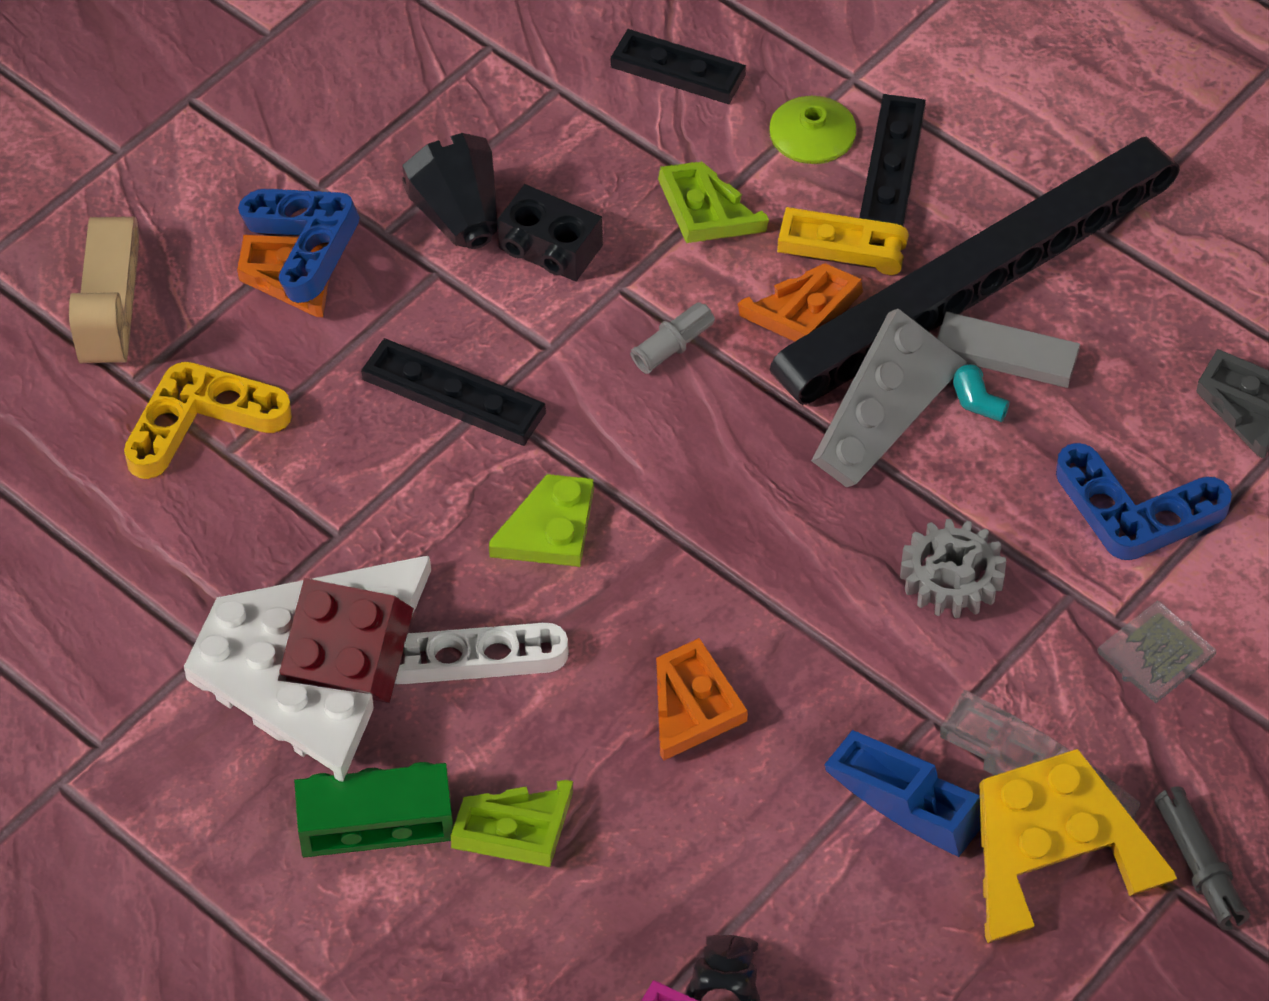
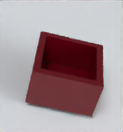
(346, 639)

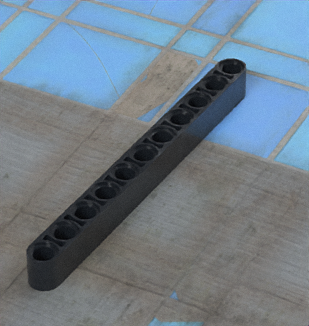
(979, 265)

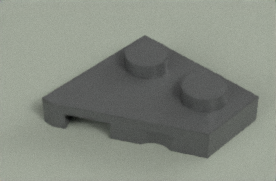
(1240, 397)

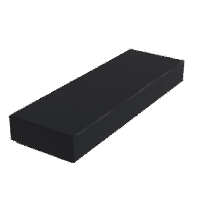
(678, 66)

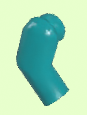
(974, 396)

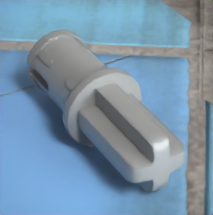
(672, 337)

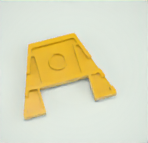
(1049, 816)

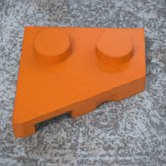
(261, 264)
(804, 302)
(693, 699)

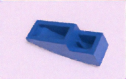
(907, 791)

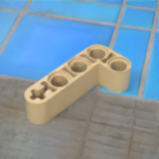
(103, 309)

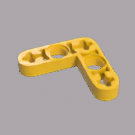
(201, 400)

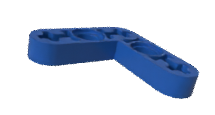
(329, 219)
(1138, 518)

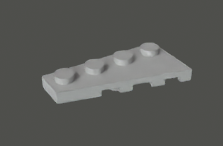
(888, 393)

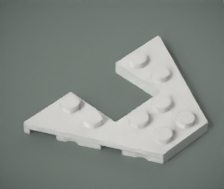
(242, 658)

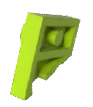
(707, 205)
(548, 523)
(513, 823)

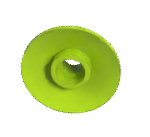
(812, 129)

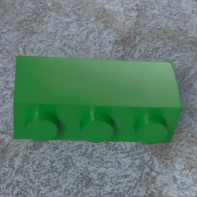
(373, 809)

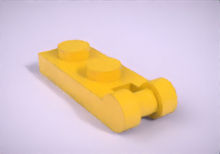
(843, 239)

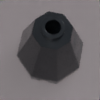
(455, 188)

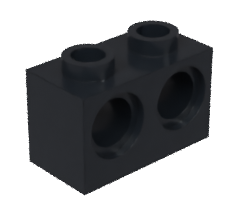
(550, 232)

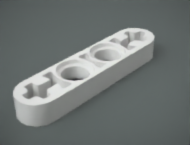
(474, 662)

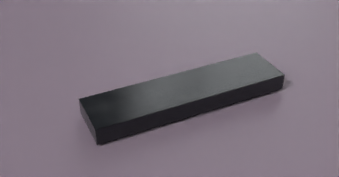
(893, 159)
(453, 391)

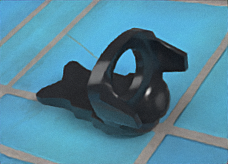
(726, 966)

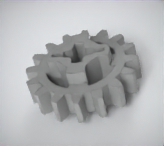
(953, 568)

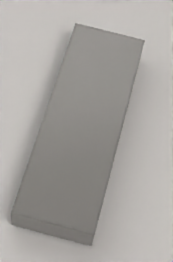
(1010, 349)

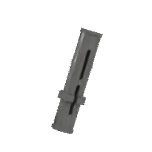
(1211, 875)

